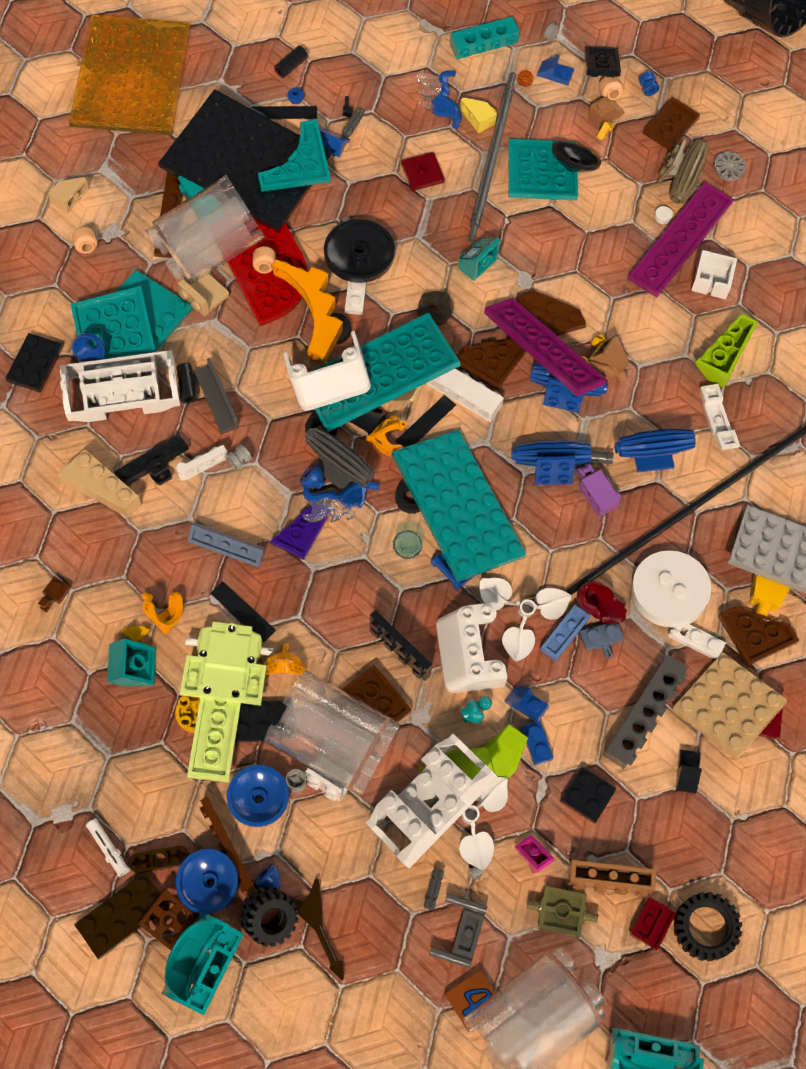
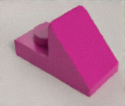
(534, 854)

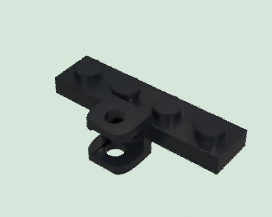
(153, 462)

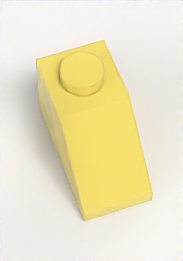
(478, 113)

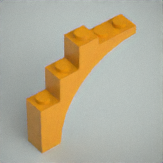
(311, 287)

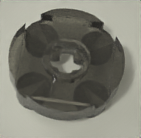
(438, 299)

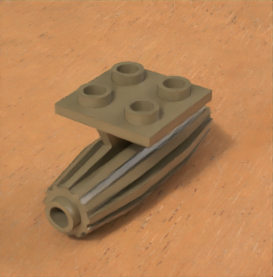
(684, 168)

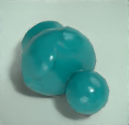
(472, 709)

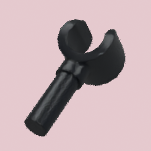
(348, 111)

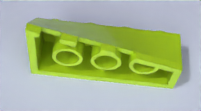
(724, 354)

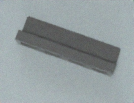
(216, 398)

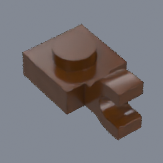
(53, 592)

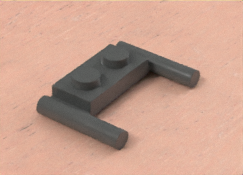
(467, 933)

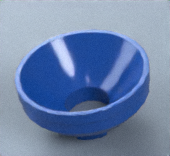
(85, 351)

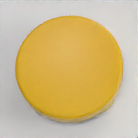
(187, 712)

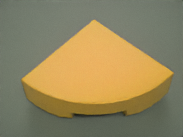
(608, 125)
(135, 633)

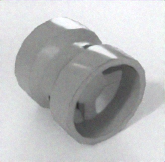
(239, 456)
(296, 781)

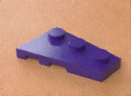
(299, 536)

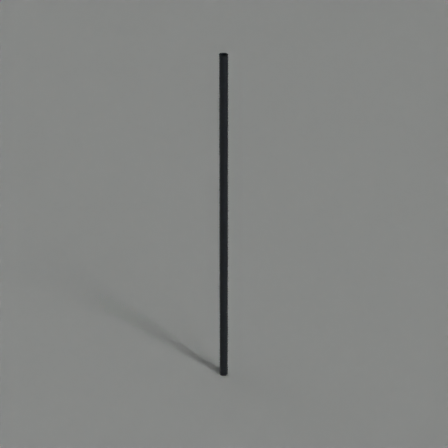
(686, 511)

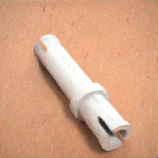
(112, 854)

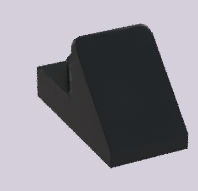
(688, 771)

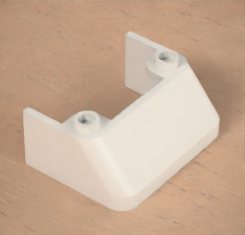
(331, 382)

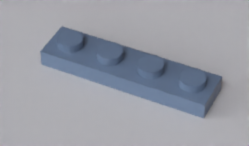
(226, 544)

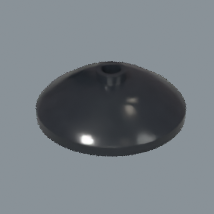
(575, 157)

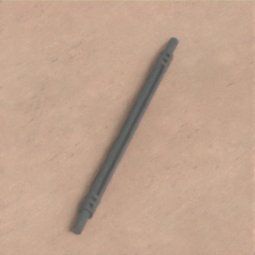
(491, 158)

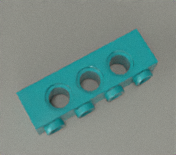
(484, 38)

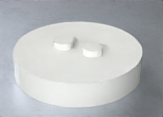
(671, 588)

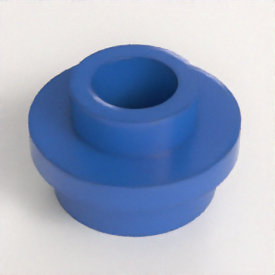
(295, 95)

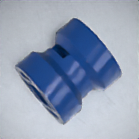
(649, 83)

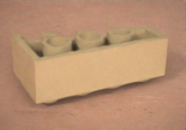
(94, 480)

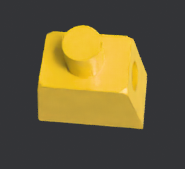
(767, 594)

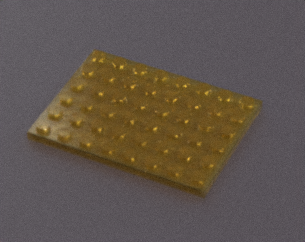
(130, 75)

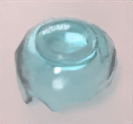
(407, 544)

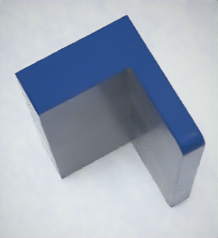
(332, 141)

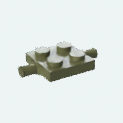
(562, 911)

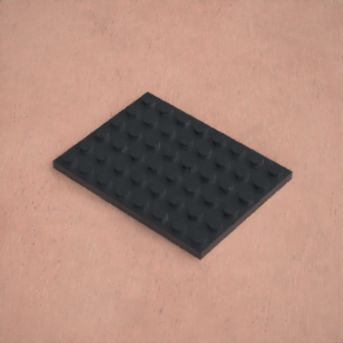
(240, 144)

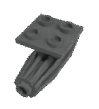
(339, 461)

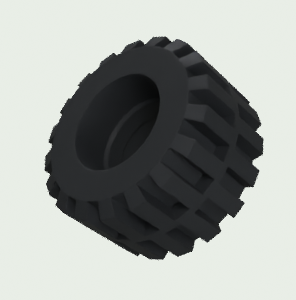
(258, 905)

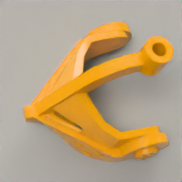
(379, 435)
(173, 611)
(283, 665)

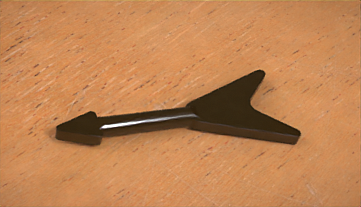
(311, 913)

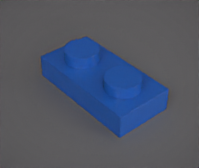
(537, 743)

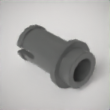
(602, 457)

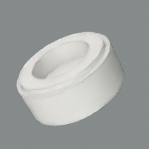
(663, 215)

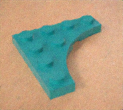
(304, 166)

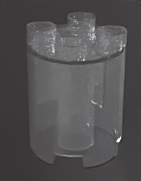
(205, 231)
(332, 732)
(538, 1015)

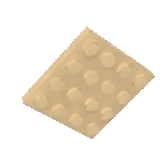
(729, 705)

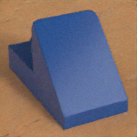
(555, 72)
(526, 703)

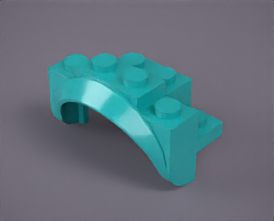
(200, 962)
(651, 1052)

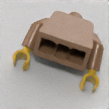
(609, 358)

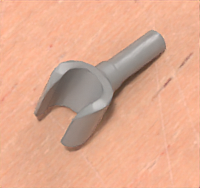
(475, 873)

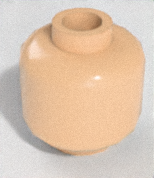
(610, 88)
(84, 240)
(263, 259)

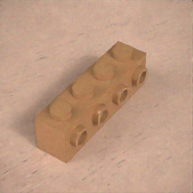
(611, 877)

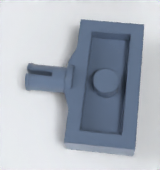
(602, 638)

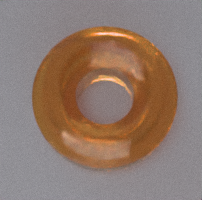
(525, 78)

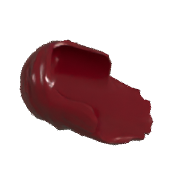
(601, 603)

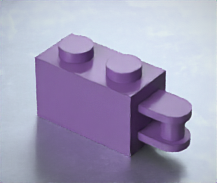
(598, 490)

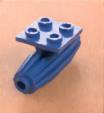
(559, 395)
(655, 448)
(552, 459)

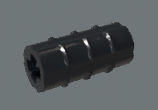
(290, 61)
(186, 383)

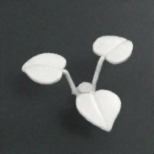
(517, 641)
(480, 847)

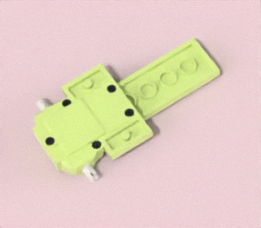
(222, 679)

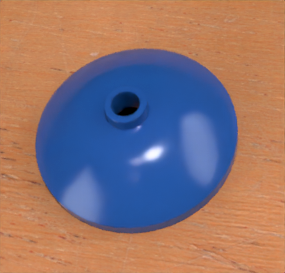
(254, 782)
(194, 876)

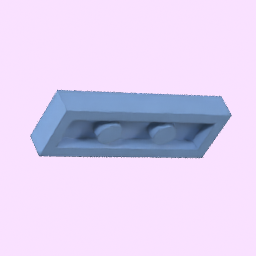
(565, 633)

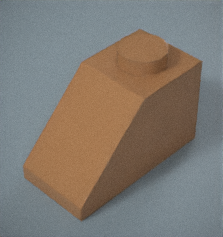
(604, 111)

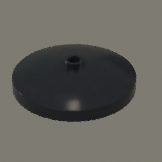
(359, 251)

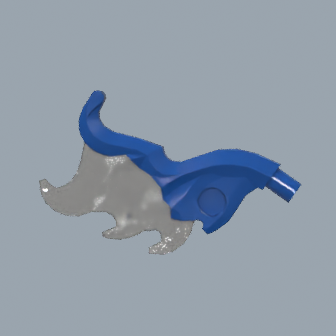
(436, 96)
(337, 504)

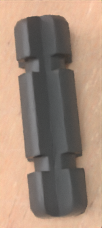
(353, 122)
(433, 889)

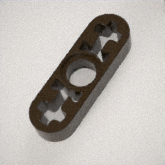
(144, 867)

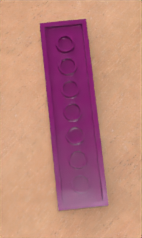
(680, 239)
(545, 346)

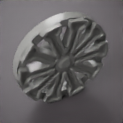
(729, 166)

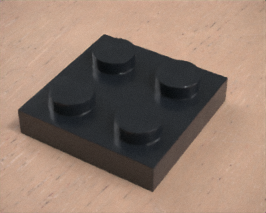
(588, 795)

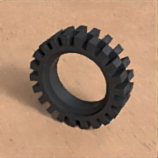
(728, 913)

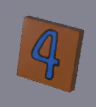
(469, 995)

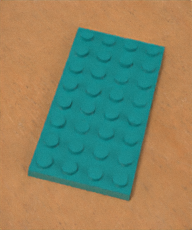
(394, 366)
(458, 505)

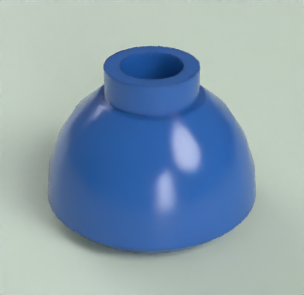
(313, 477)
(268, 877)

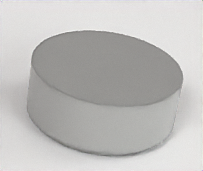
(551, 32)

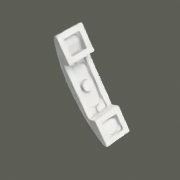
(717, 418)

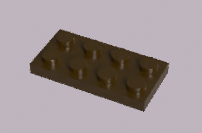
(118, 916)

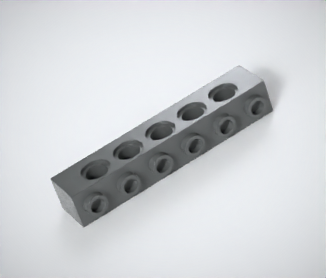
(616, 751)

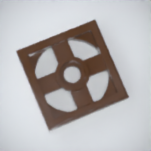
(190, 916)

